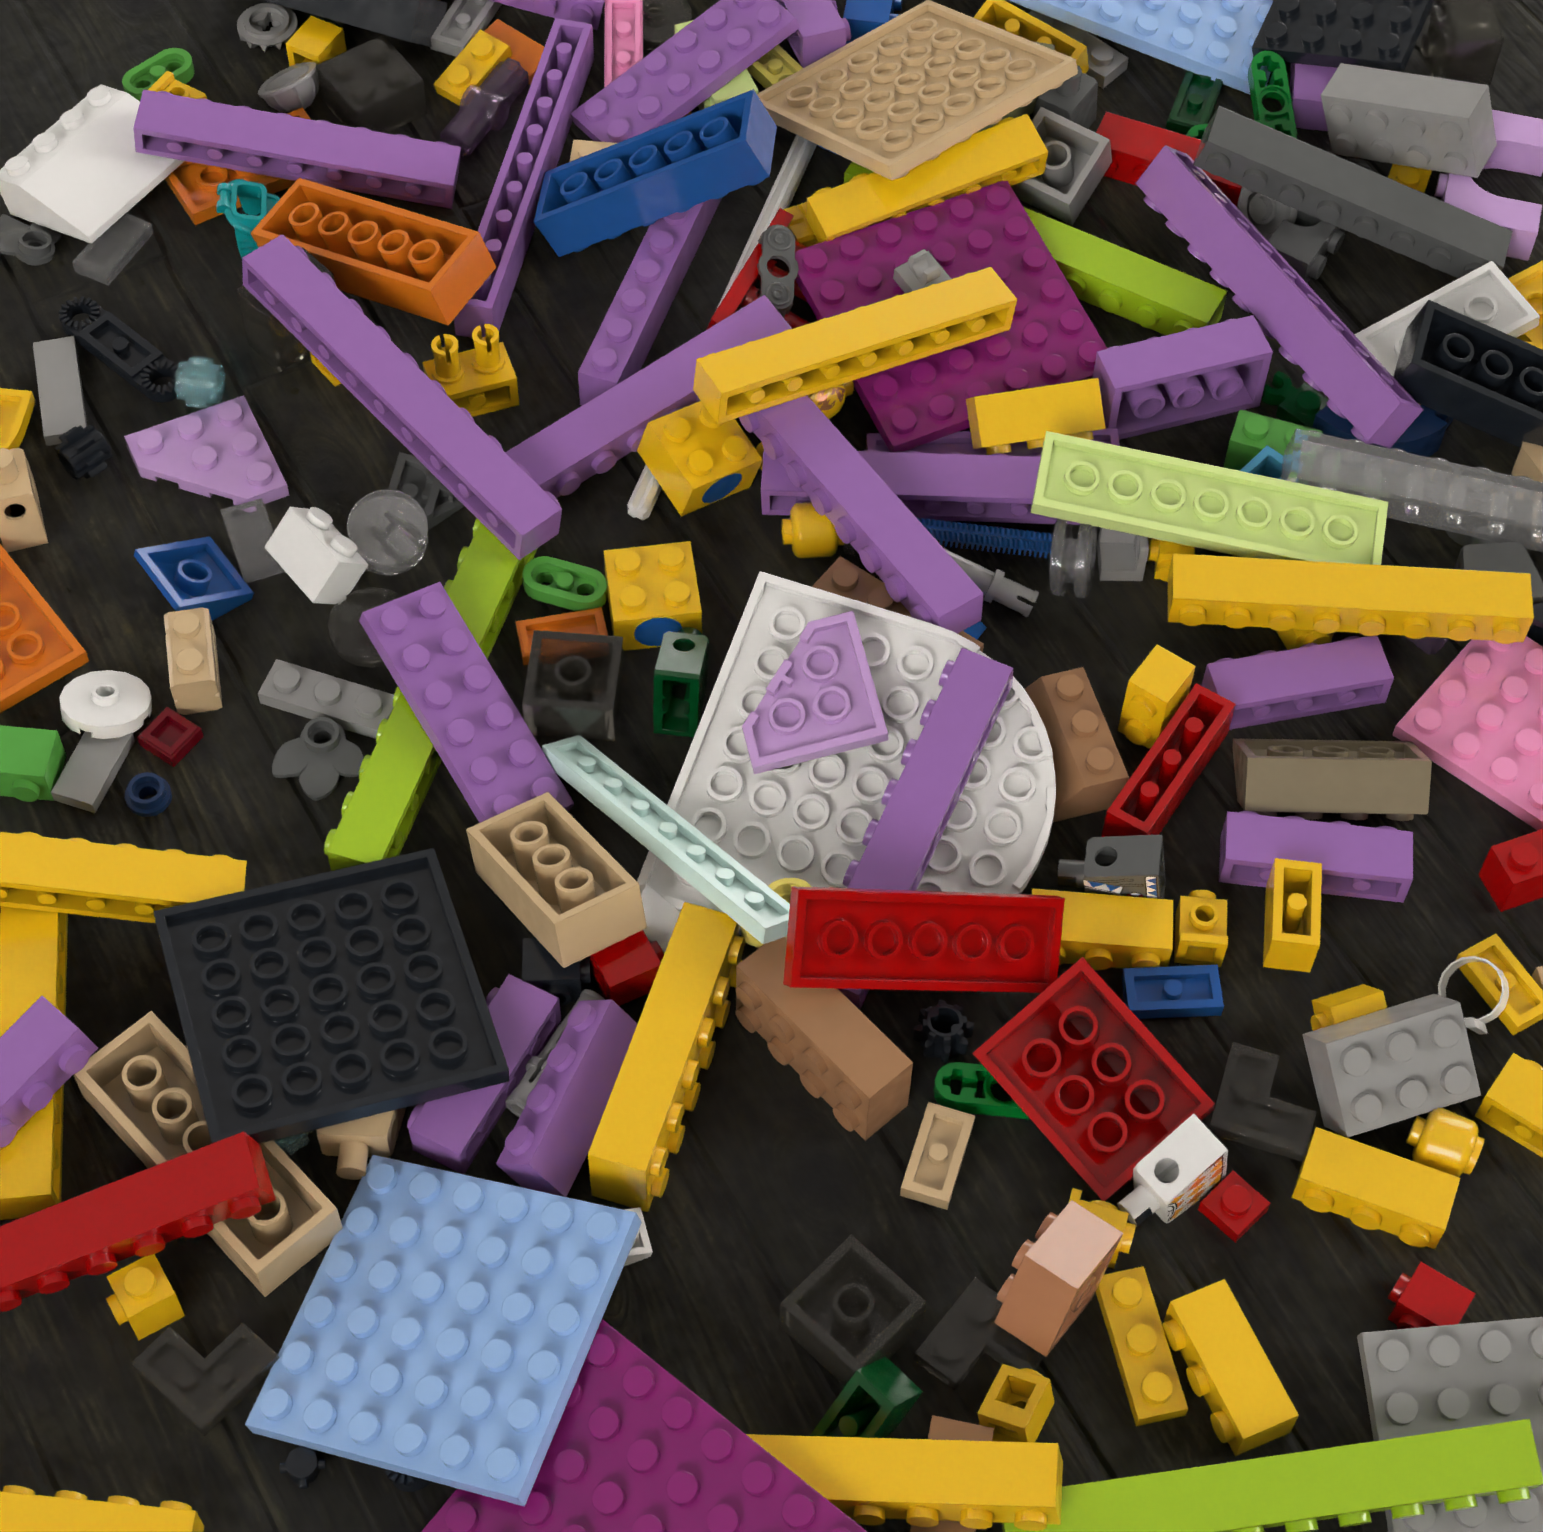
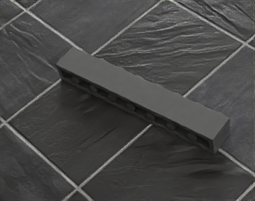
(1349, 195)

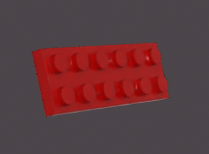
(922, 940)

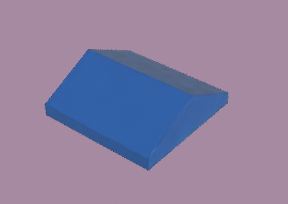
(195, 576)

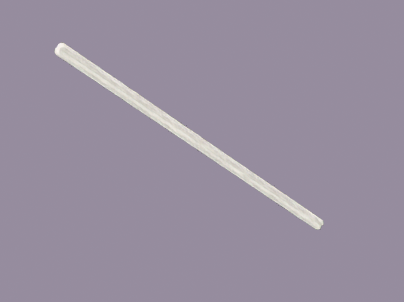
(780, 196)

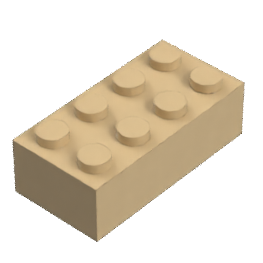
(557, 879)

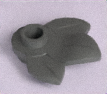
(28, 243)
(315, 763)

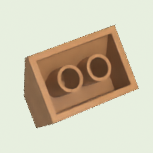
(1084, 752)

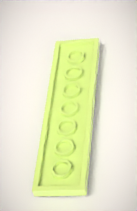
(1204, 504)

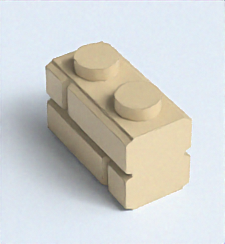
(192, 661)

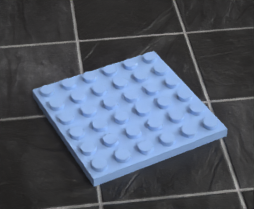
(446, 1328)

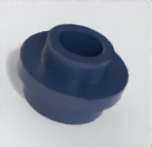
(144, 785)

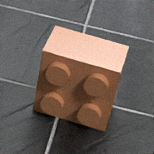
(1056, 1276)

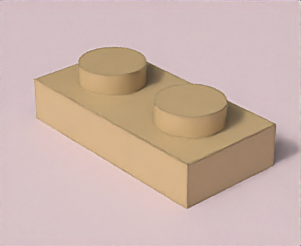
(937, 1155)

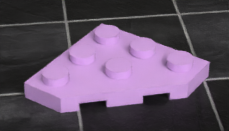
(211, 454)
(817, 700)

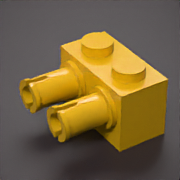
(475, 378)

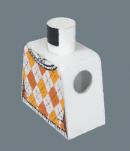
(1176, 1173)

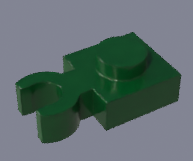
(1294, 404)

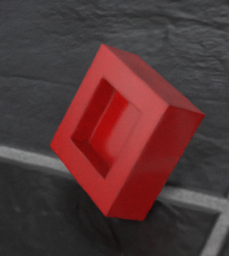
(1234, 1206)

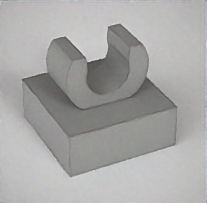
(919, 272)

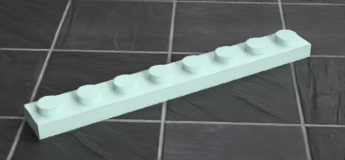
(671, 838)

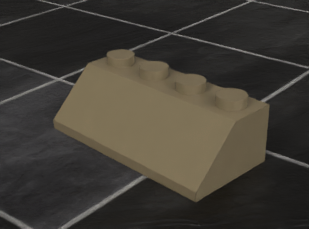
(1332, 778)

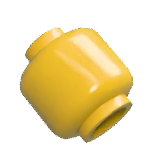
(809, 532)
(1445, 1142)

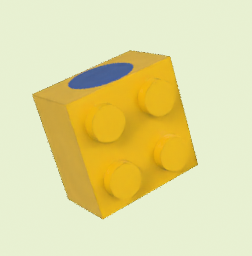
(697, 457)
(651, 592)

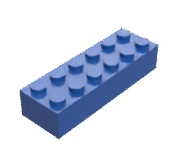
(656, 174)

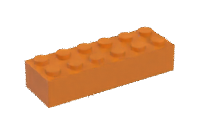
(382, 249)

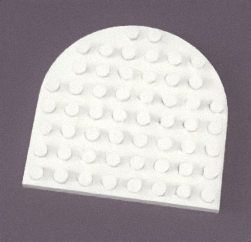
(814, 813)

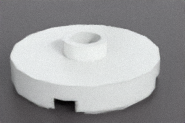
(105, 704)

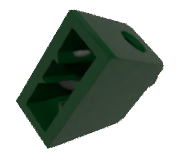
(680, 661)

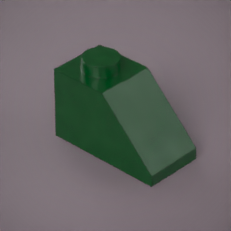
(870, 1403)

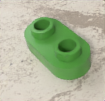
(148, 72)
(567, 584)

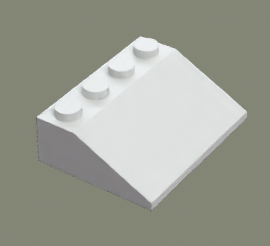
(84, 168)

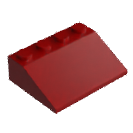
(1092, 1078)

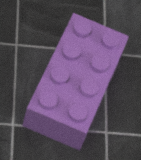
(1183, 376)

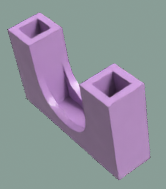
(1517, 150)

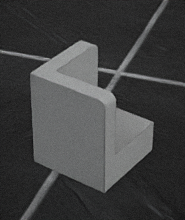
(1121, 555)

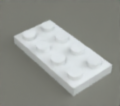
(1481, 295)

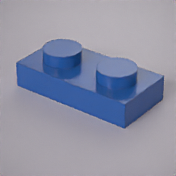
(1173, 991)

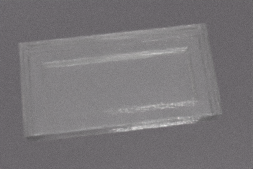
(113, 249)
(249, 533)

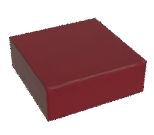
(170, 736)

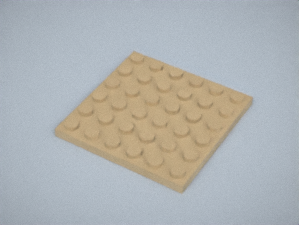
(914, 88)

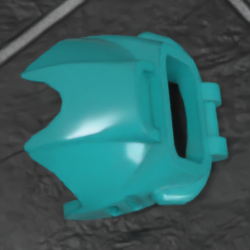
(253, 201)

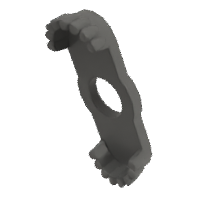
(778, 243)

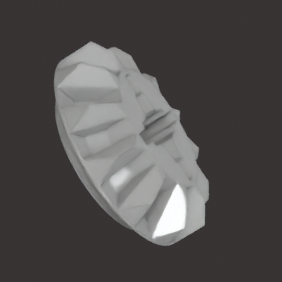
(257, 18)

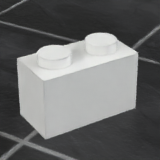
(316, 555)

